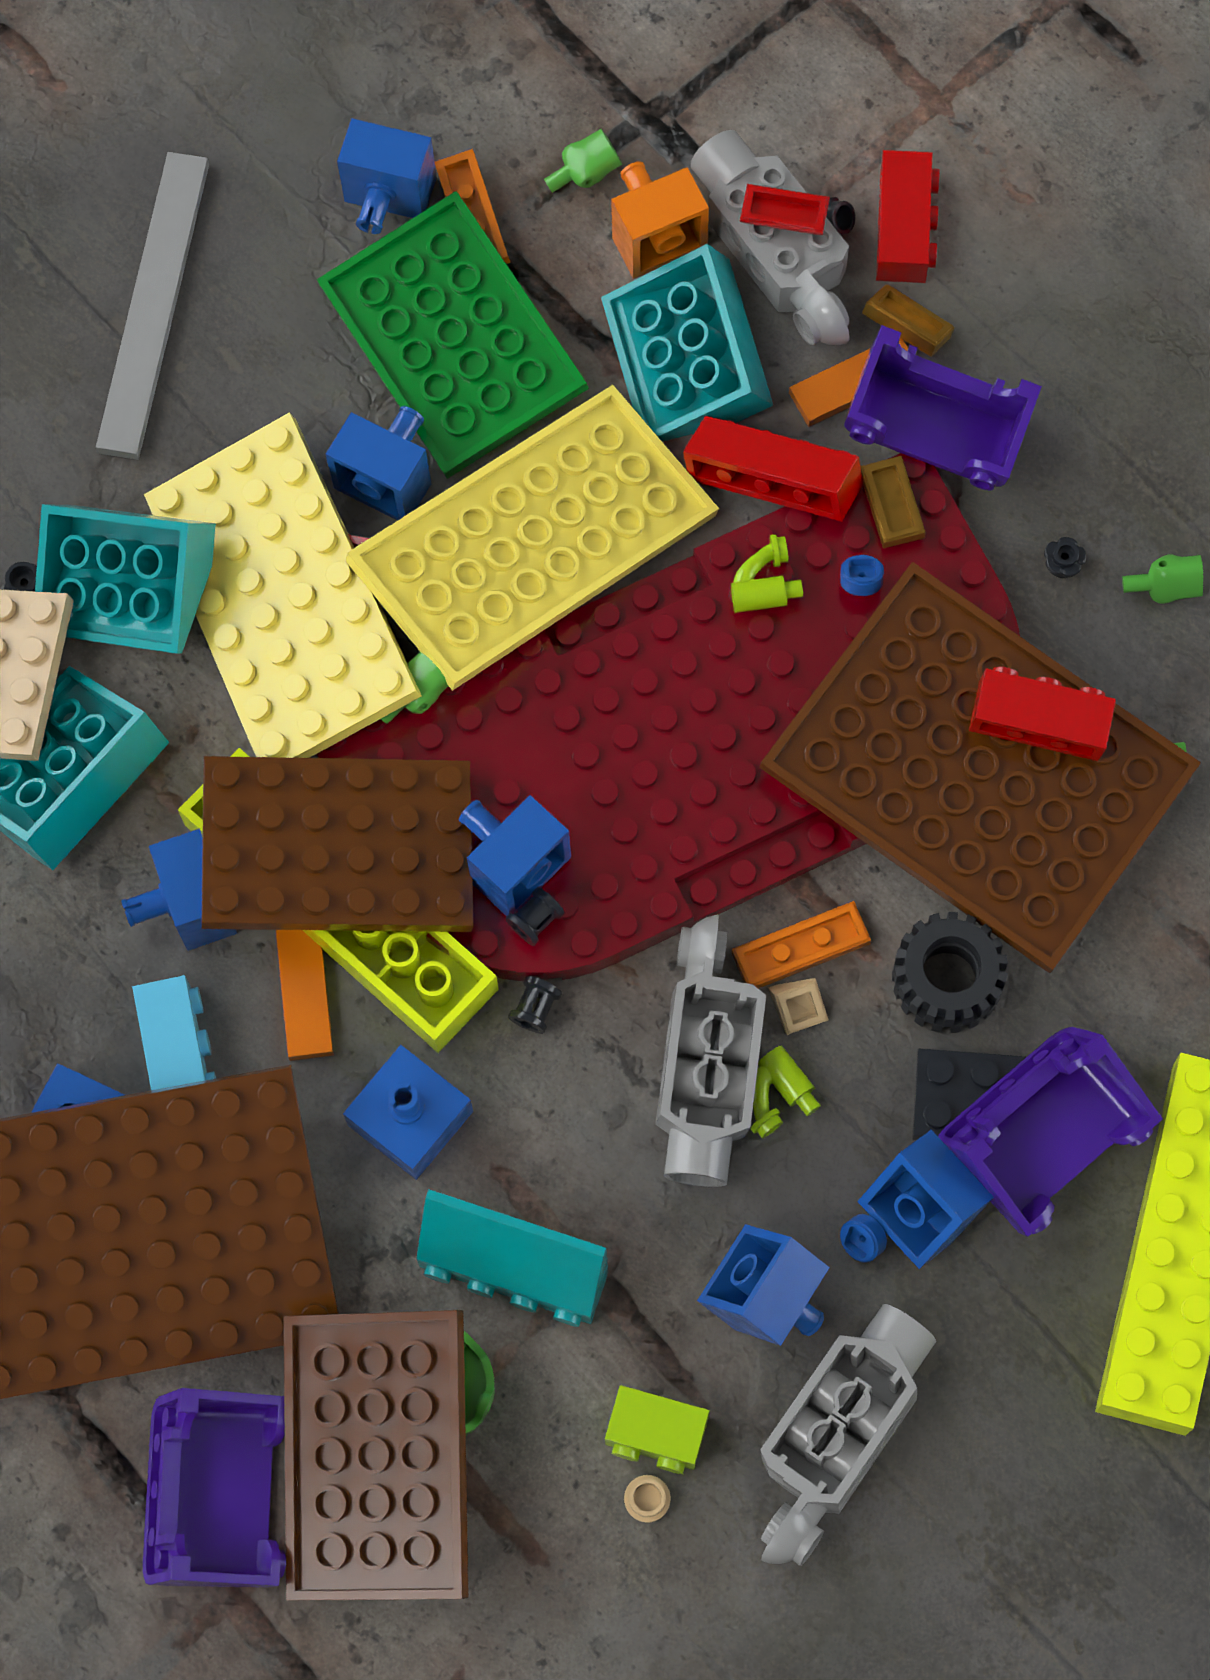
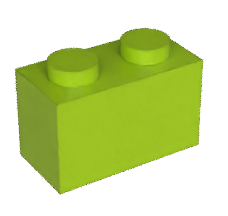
(656, 1429)

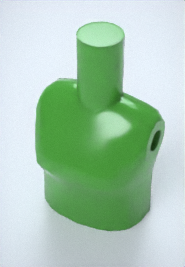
(585, 162)
(1169, 579)
(429, 682)

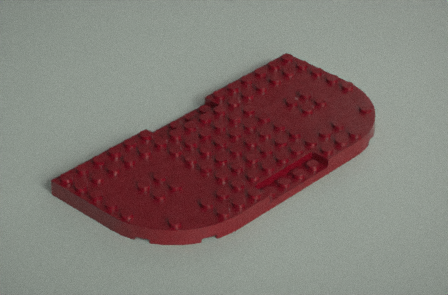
(652, 729)

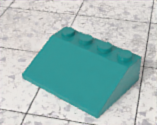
(687, 345)
(128, 573)
(86, 761)
(511, 1259)

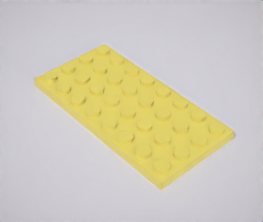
(531, 536)
(281, 605)

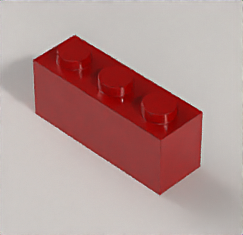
(906, 216)
(1042, 713)

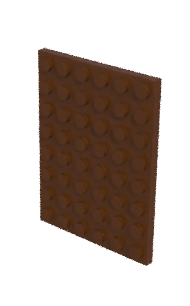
(977, 818)
(156, 1231)

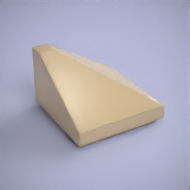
(798, 1004)

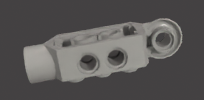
(786, 265)
(708, 1061)
(840, 1427)

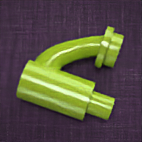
(764, 592)
(790, 1081)

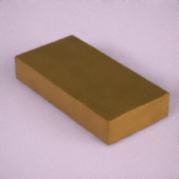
(914, 321)
(892, 502)

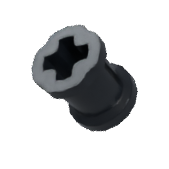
(535, 916)
(546, 995)

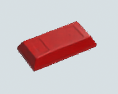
(784, 209)

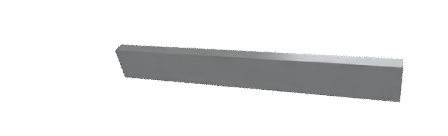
(152, 306)

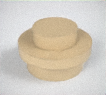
(647, 1498)

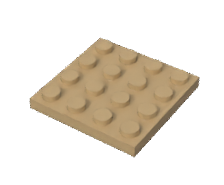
(30, 656)

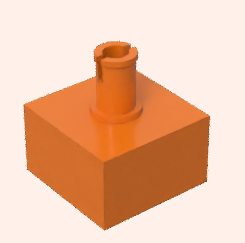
(657, 218)

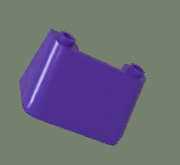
(939, 413)
(1049, 1124)
(212, 1490)

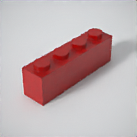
(774, 468)

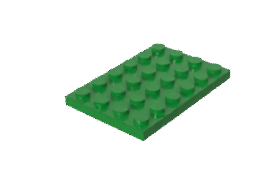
(452, 334)

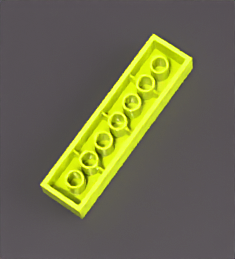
(403, 970)
(1164, 1306)

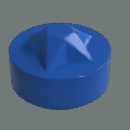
(862, 575)
(863, 1238)

